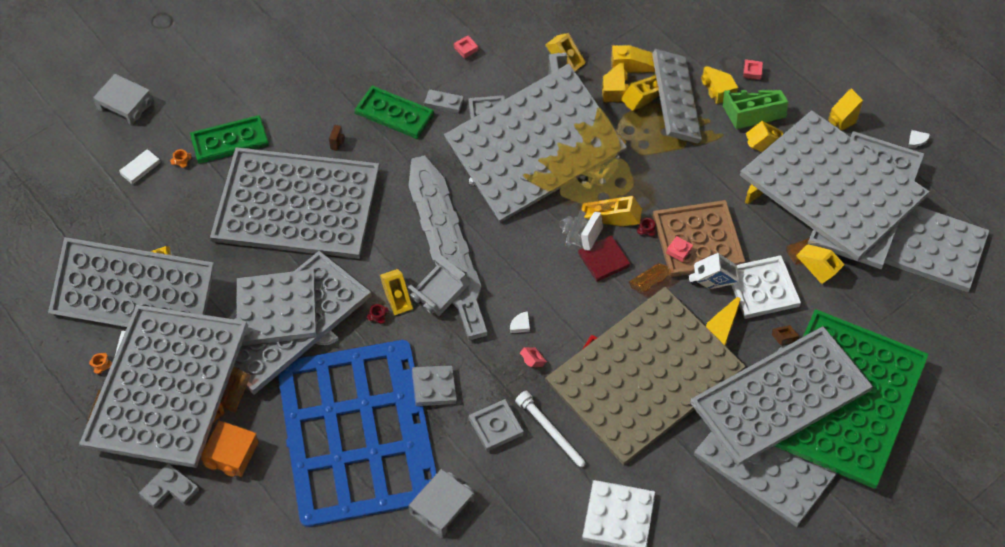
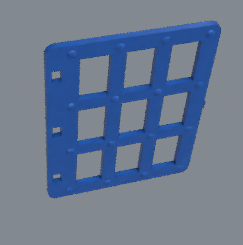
(415, 436)

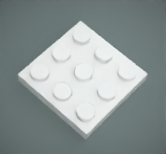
(765, 287)
(618, 515)

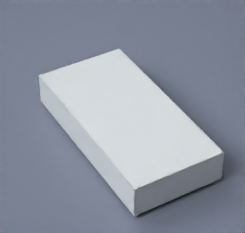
(139, 166)
(592, 230)

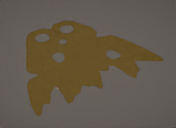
(652, 118)
(588, 161)

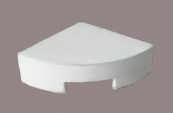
(917, 139)
(520, 323)
(329, 337)

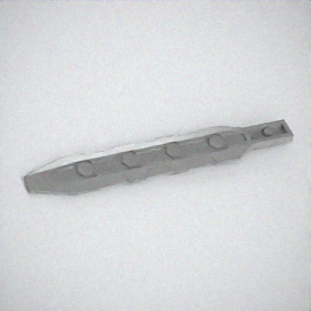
(445, 237)

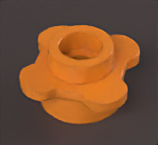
(183, 155)
(98, 359)

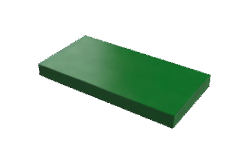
(394, 112)
(223, 139)

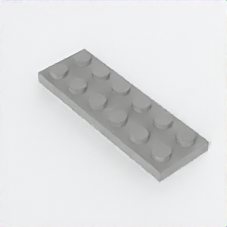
(676, 96)

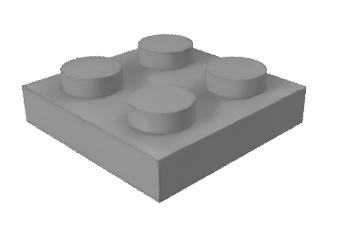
(433, 385)
(495, 425)

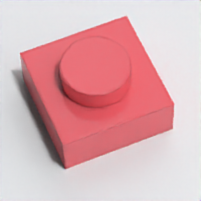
(466, 46)
(752, 69)
(679, 249)
(533, 357)

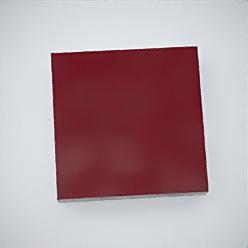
(604, 258)

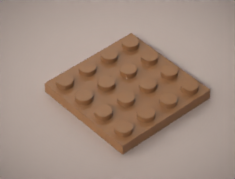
(705, 227)

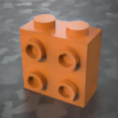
(229, 449)

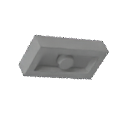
(443, 101)

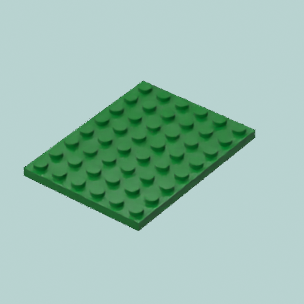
(862, 433)

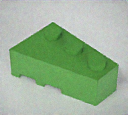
(752, 108)

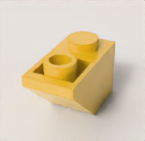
(718, 82)
(614, 84)
(820, 262)

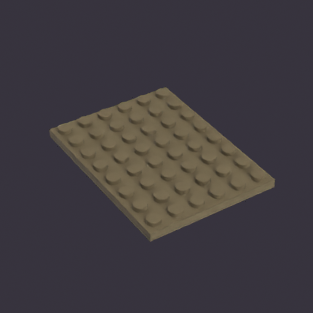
(643, 375)

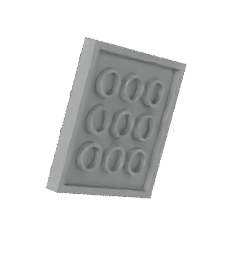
(277, 306)

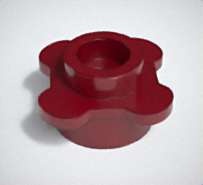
(646, 222)
(375, 309)

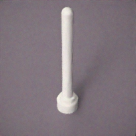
(525, 401)

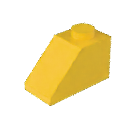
(565, 44)
(846, 110)
(763, 136)
(396, 291)

